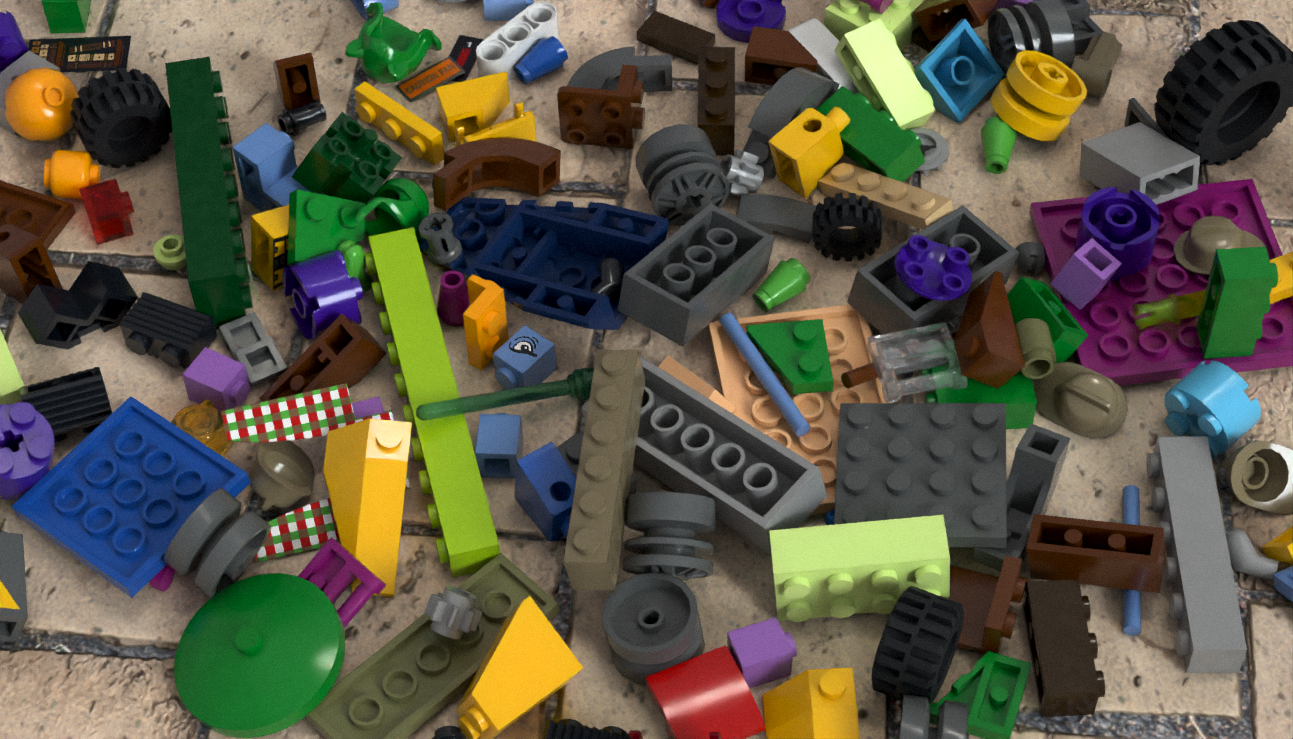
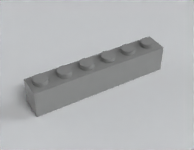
(1197, 556)

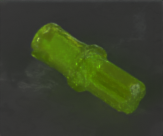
(1169, 309)

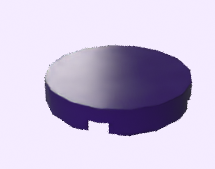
(738, 17)

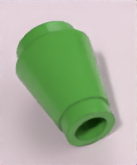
(997, 144)
(782, 284)

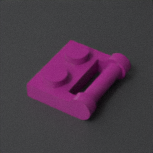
(334, 571)

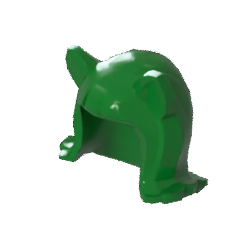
(388, 48)

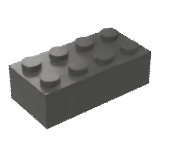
(695, 274)
(894, 307)

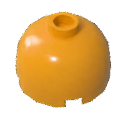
(40, 104)

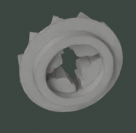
(934, 148)

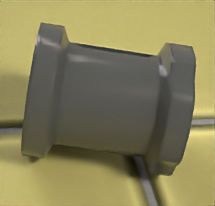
(442, 237)

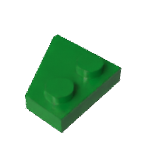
(320, 224)
(796, 353)
(992, 695)

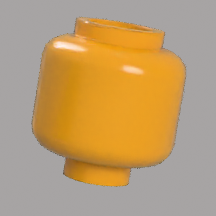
(69, 172)

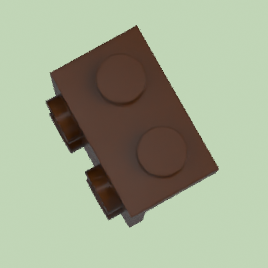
(603, 115)
(987, 604)

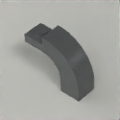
(605, 70)
(781, 105)
(1028, 491)

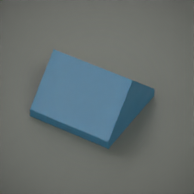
(958, 72)

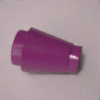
(453, 298)

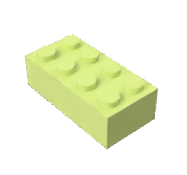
(857, 566)

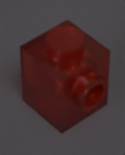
(107, 210)

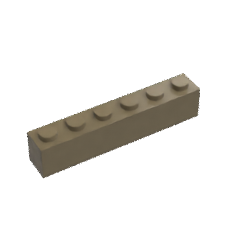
(605, 471)

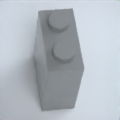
(1140, 161)

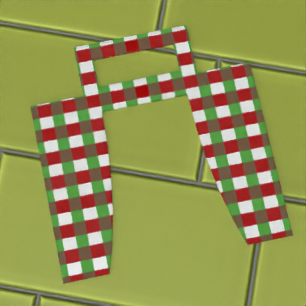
(289, 419)

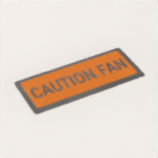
(430, 79)

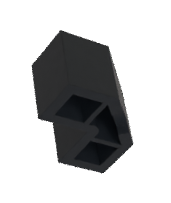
(93, 302)

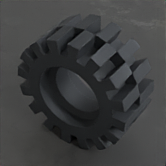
(847, 213)

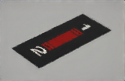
(465, 54)

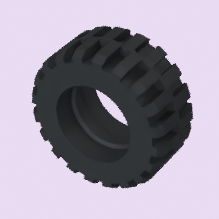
(1227, 92)

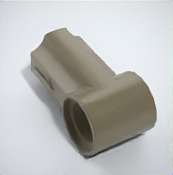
(1097, 63)

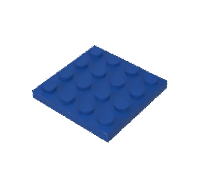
(127, 494)

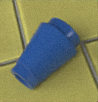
(541, 60)

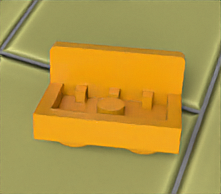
(484, 321)

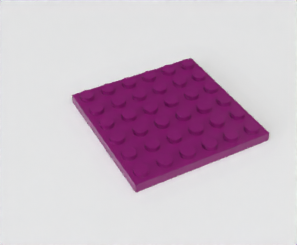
(1164, 350)

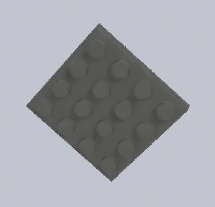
(925, 463)

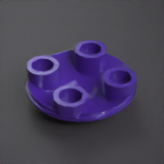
(933, 269)

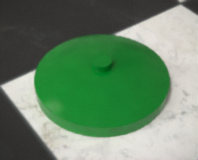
(259, 655)

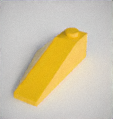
(367, 492)
(813, 706)

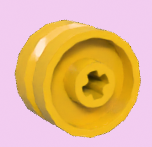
(1038, 95)

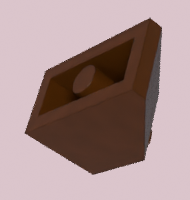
(773, 54)
(296, 80)

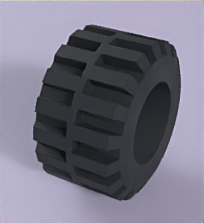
(121, 118)
(917, 645)

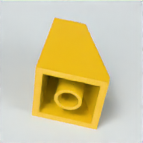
(517, 673)

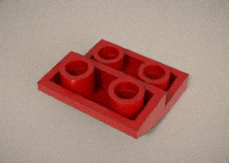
(705, 698)

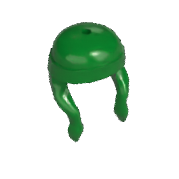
(397, 206)

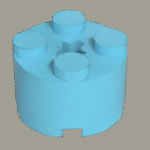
(1213, 405)

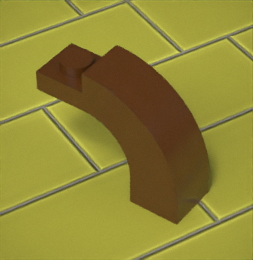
(495, 163)

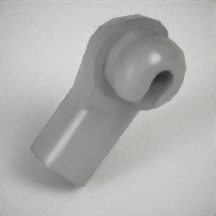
(1245, 559)

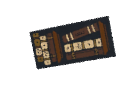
(85, 53)

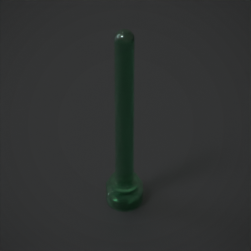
(576, 385)

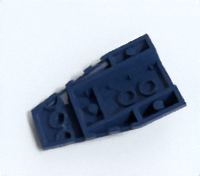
(551, 253)

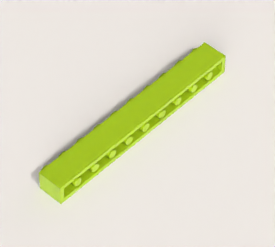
(425, 378)

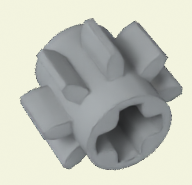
(742, 172)
(453, 612)

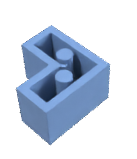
(265, 168)

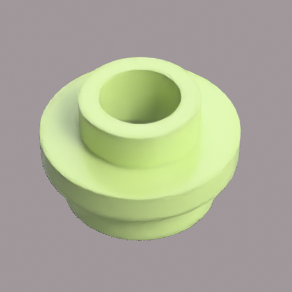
(170, 252)

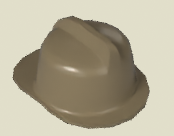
(1197, 246)
(1081, 400)
(281, 474)
(1262, 476)

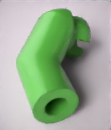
(355, 263)

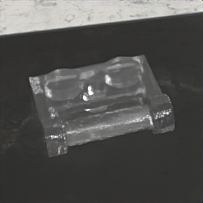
(915, 351)

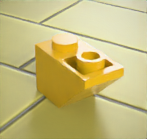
(472, 103)

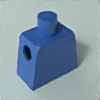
(546, 490)

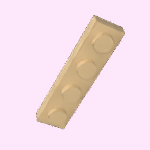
(894, 198)

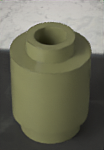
(1036, 348)

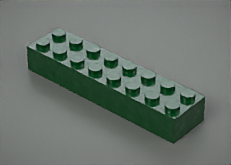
(207, 191)

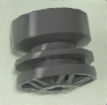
(1037, 27)
(681, 173)
(670, 530)

